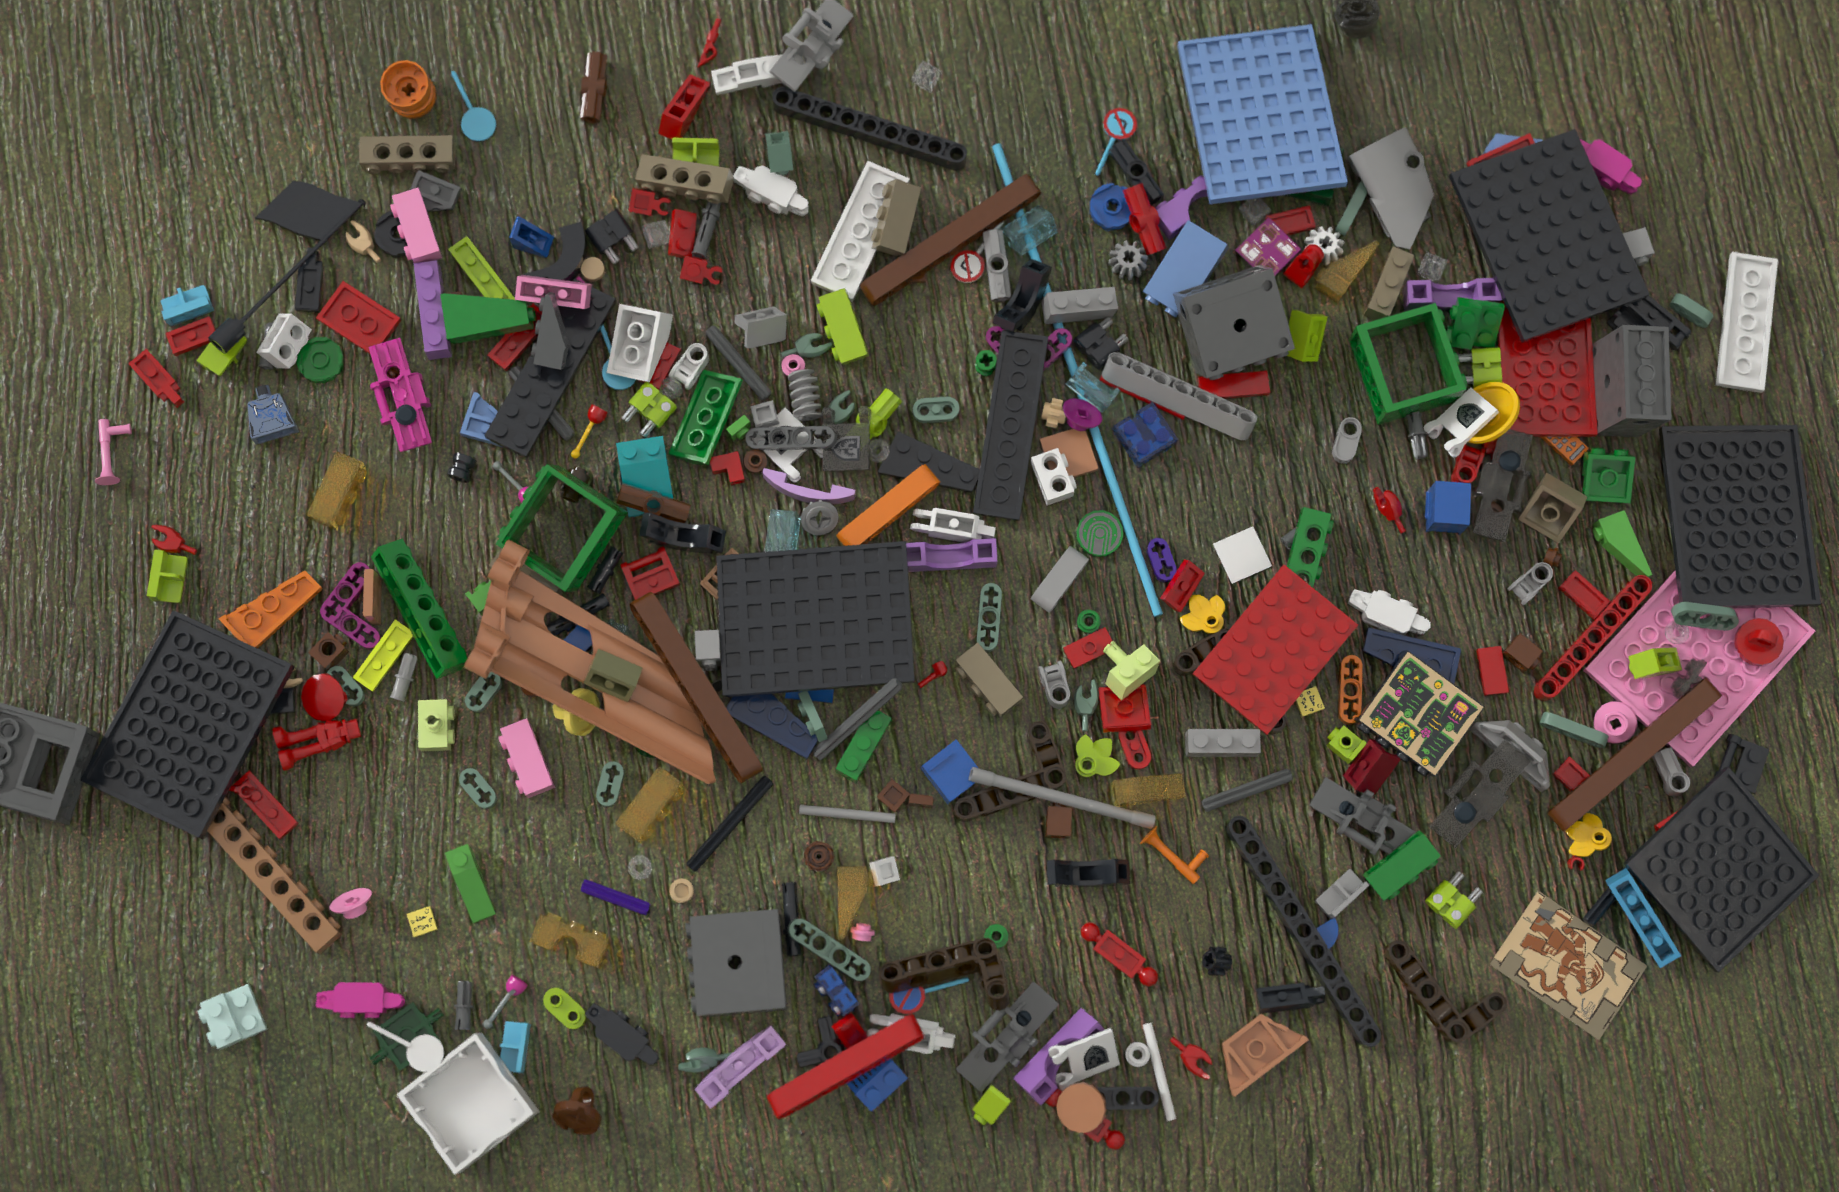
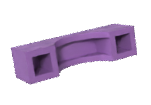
(1175, 212)
(429, 287)
(1425, 292)
(967, 555)
(1039, 1074)

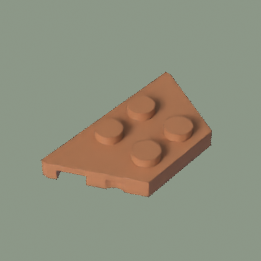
(1257, 1050)

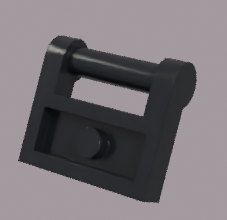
(1749, 763)

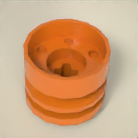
(399, 81)

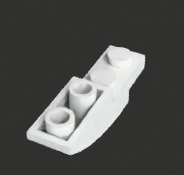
(747, 74)

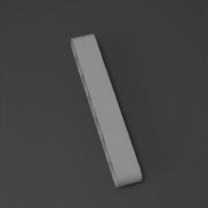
(1179, 396)

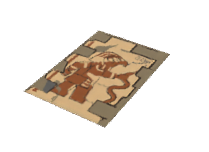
(1568, 965)

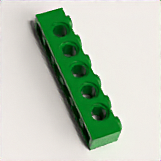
(1307, 520)
(419, 620)

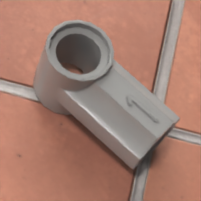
(1670, 769)

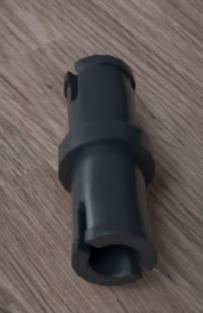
(605, 570)

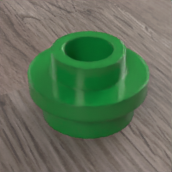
(1088, 614)
(997, 928)

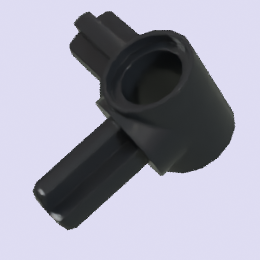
(819, 1054)

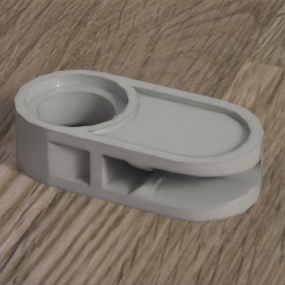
(1346, 445)

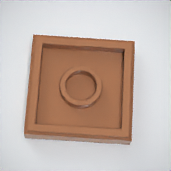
(1076, 449)
(372, 596)

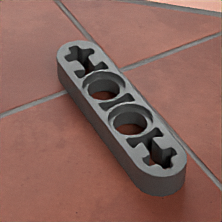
(791, 438)

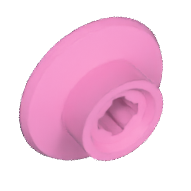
(1610, 712)
(351, 903)

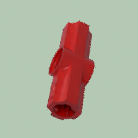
(1144, 219)

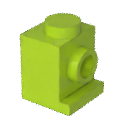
(1346, 753)

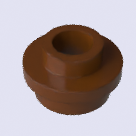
(755, 468)
(1553, 557)

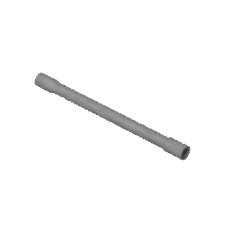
(1132, 816)

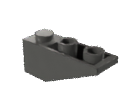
(552, 340)

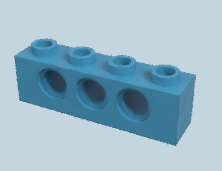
(1643, 918)

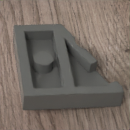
(436, 193)

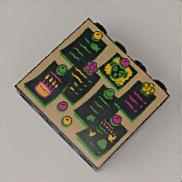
(1419, 714)

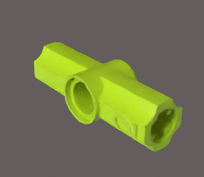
(881, 411)

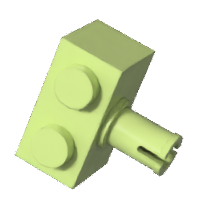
(1130, 669)
(435, 725)

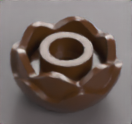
(824, 850)

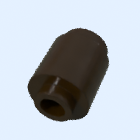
(570, 494)

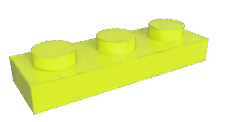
(383, 656)

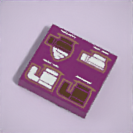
(1268, 247)

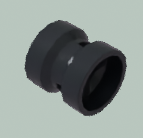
(461, 466)

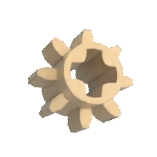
(1053, 413)

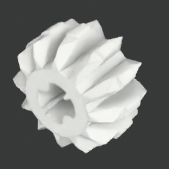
(1333, 244)

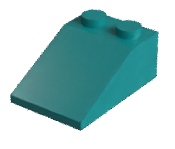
(645, 466)

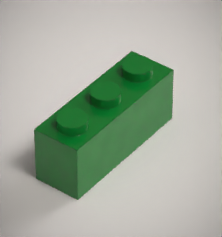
(863, 746)
(1402, 866)

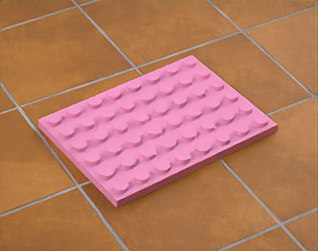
(1725, 669)

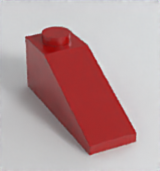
(683, 107)

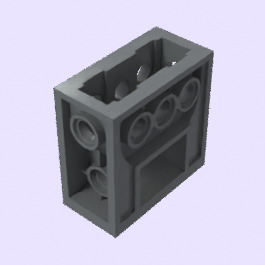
(23, 754)

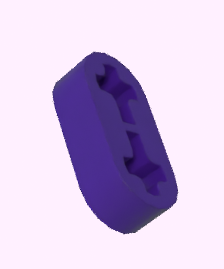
(1156, 562)

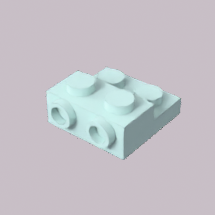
(232, 1017)

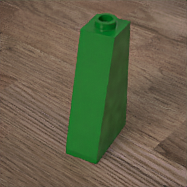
(484, 317)

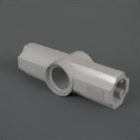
(998, 279)

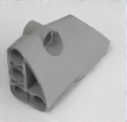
(1395, 190)

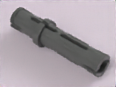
(710, 216)

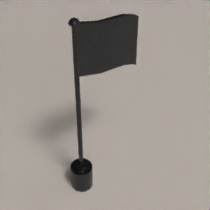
(303, 211)

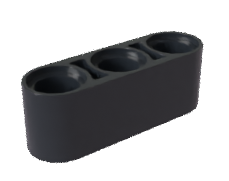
(1134, 1101)

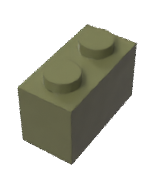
(613, 675)

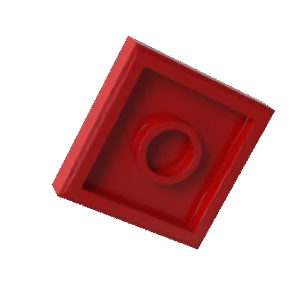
(1125, 714)

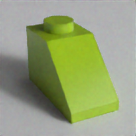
(1654, 663)
(990, 1106)

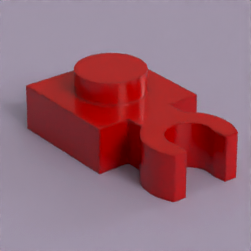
(643, 202)
(696, 270)

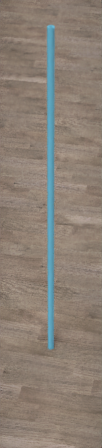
(1095, 432)

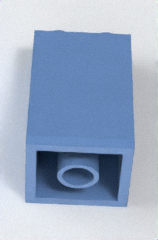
(1186, 265)

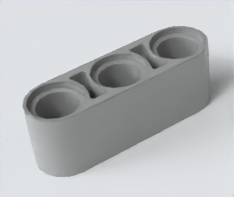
(1059, 579)

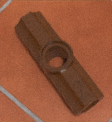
(593, 87)
(638, 499)

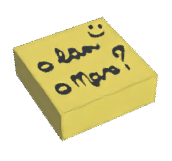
(1309, 702)
(422, 921)

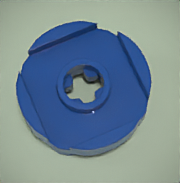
(1099, 203)

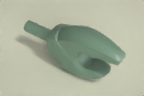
(805, 349)
(841, 415)
(1086, 706)
(701, 1059)

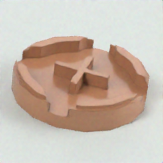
(1081, 1107)

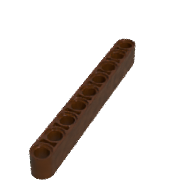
(950, 239)
(696, 687)
(1634, 754)

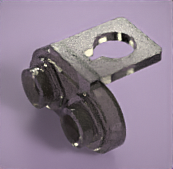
(1682, 685)

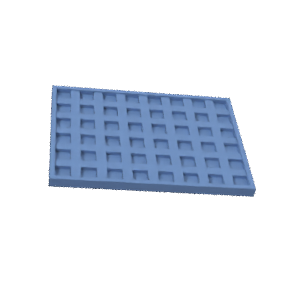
(1261, 114)

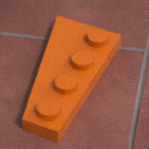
(262, 617)

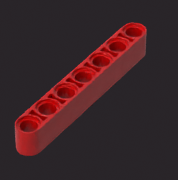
(1601, 630)
(845, 1066)

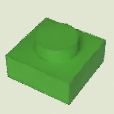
(739, 428)

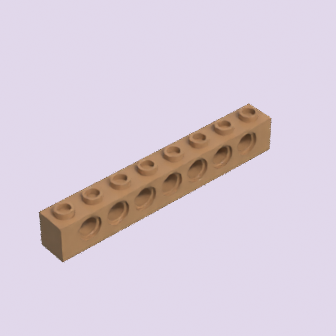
(317, 939)

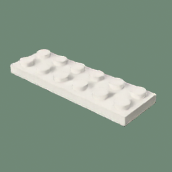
(850, 246)
(1746, 322)

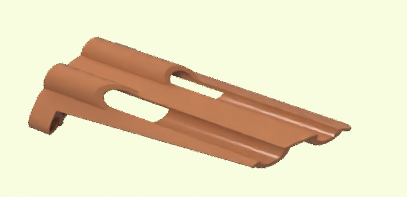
(523, 651)

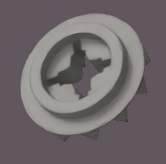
(826, 523)

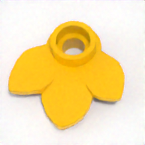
(1201, 612)
(1584, 836)

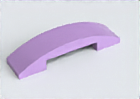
(836, 496)
(738, 1065)

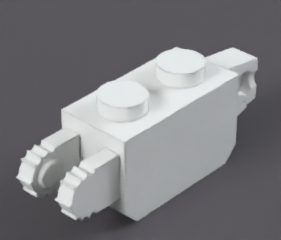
(772, 190)
(952, 525)
(1387, 613)
(933, 1033)

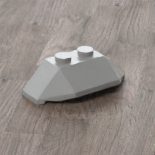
(1494, 732)

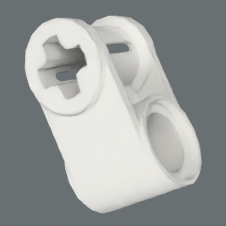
(687, 369)

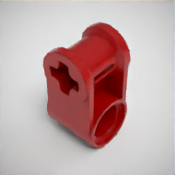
(1304, 265)
(1467, 462)

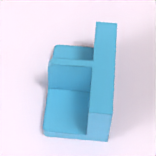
(186, 305)
(515, 1045)

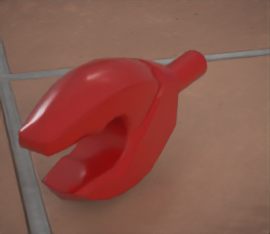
(1389, 506)
(174, 542)
(1190, 1055)

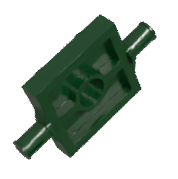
(407, 1025)

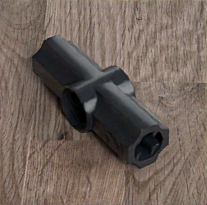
(1127, 162)

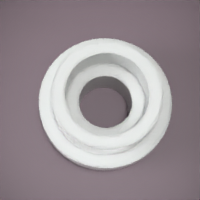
(1145, 1054)

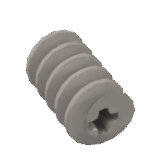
(803, 395)

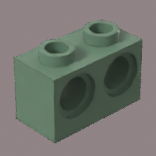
(779, 152)

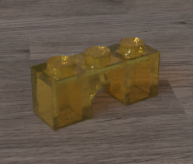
(551, 931)

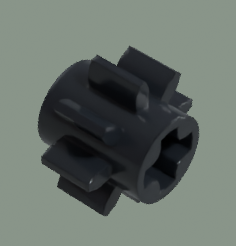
(1217, 961)

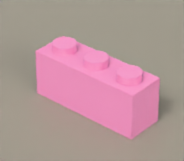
(415, 226)
(566, 292)
(526, 758)

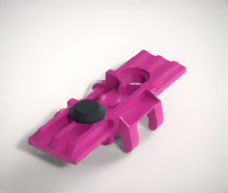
(408, 394)

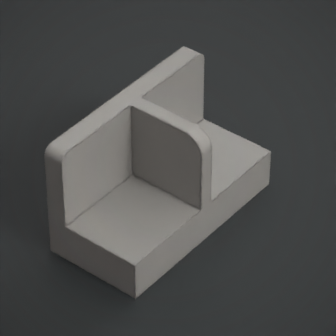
(762, 326)
(1340, 894)

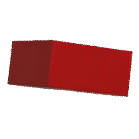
(728, 463)

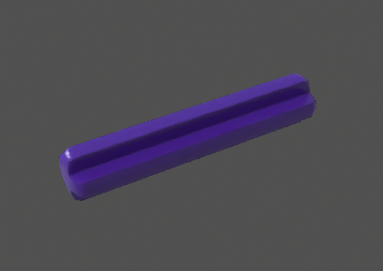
(615, 897)

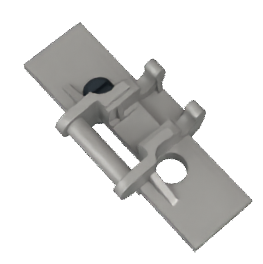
(817, 48)

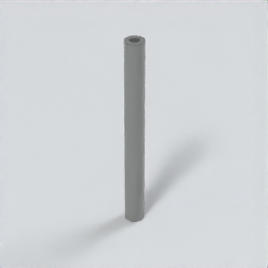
(847, 813)

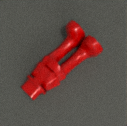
(330, 736)

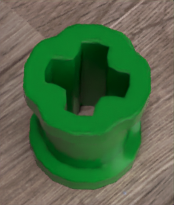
(991, 359)

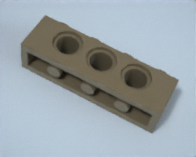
(397, 146)
(653, 167)

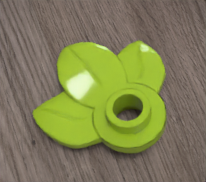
(1097, 754)

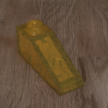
(1342, 272)
(1147, 789)
(851, 893)

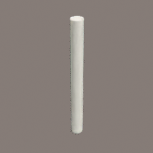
(1159, 1071)

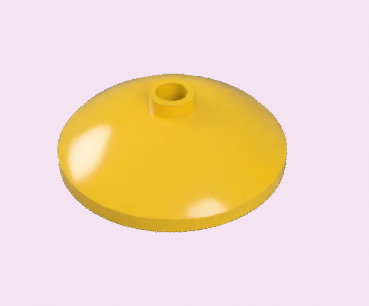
(1506, 402)

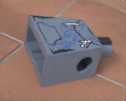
(269, 416)

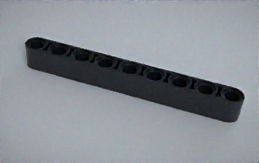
(876, 137)

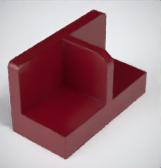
(1371, 767)

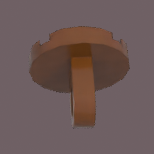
(578, 1112)

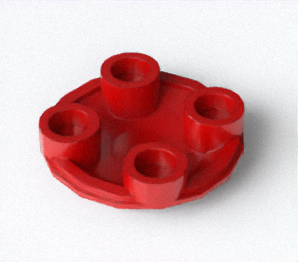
(323, 697)

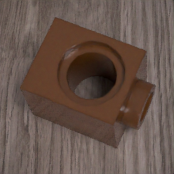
(318, 650)
(1522, 653)
(1058, 821)

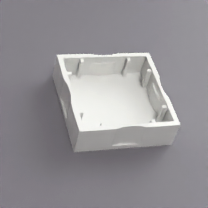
(468, 1103)

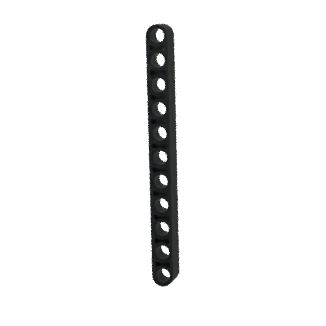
(1313, 938)

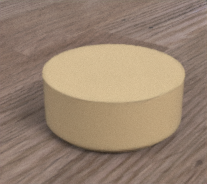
(592, 269)
(681, 890)

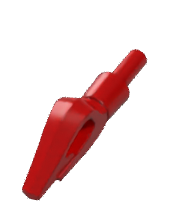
(709, 46)

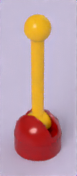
(595, 416)

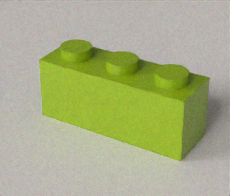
(842, 327)

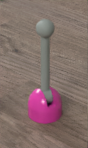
(498, 466)
(514, 987)

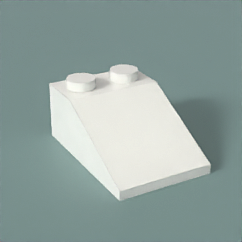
(638, 342)

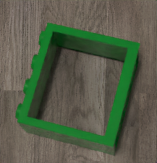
(1373, 377)
(593, 548)

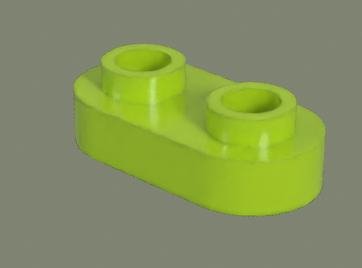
(564, 1008)

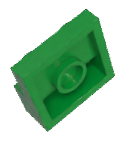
(1475, 323)
(1608, 475)

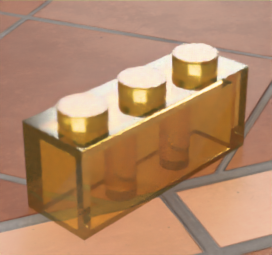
(337, 491)
(650, 805)

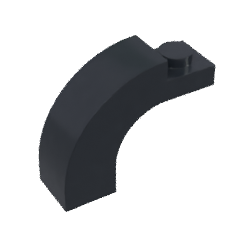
(572, 255)
(1026, 297)
(682, 536)
(1088, 873)

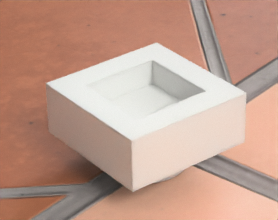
(884, 871)

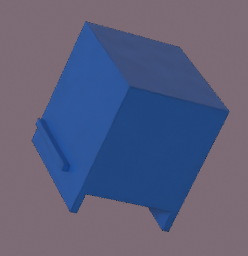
(1448, 507)
(950, 771)

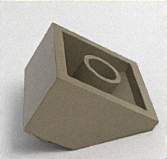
(1552, 508)

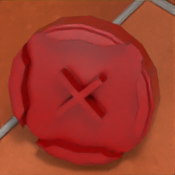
(1759, 642)

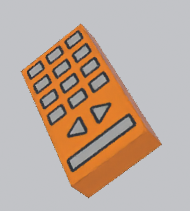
(1567, 447)

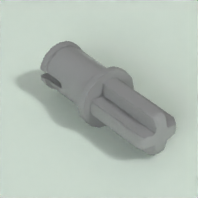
(404, 677)

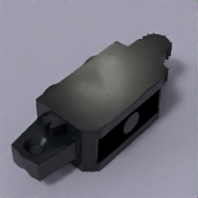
(621, 1036)

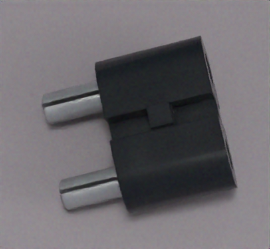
(609, 232)
(1096, 344)

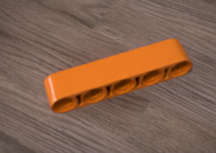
(889, 507)

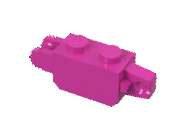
(1611, 167)
(359, 998)

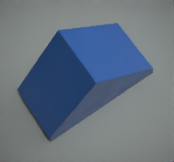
(530, 238)

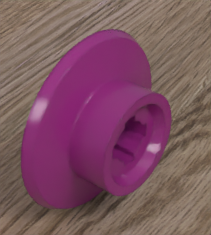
(1081, 414)

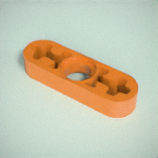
(1344, 672)

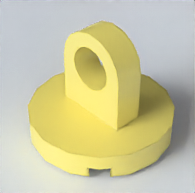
(573, 723)

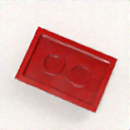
(358, 318)

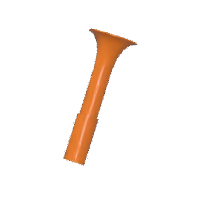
(1186, 870)

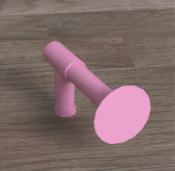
(105, 431)

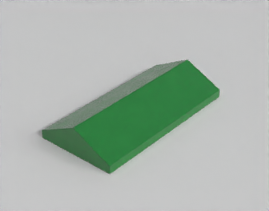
(705, 417)

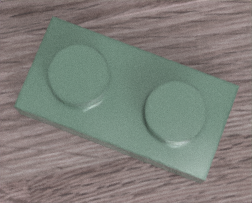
(814, 724)

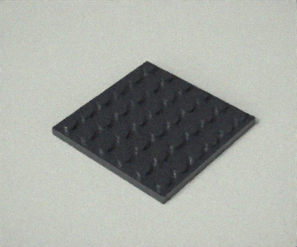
(1721, 869)

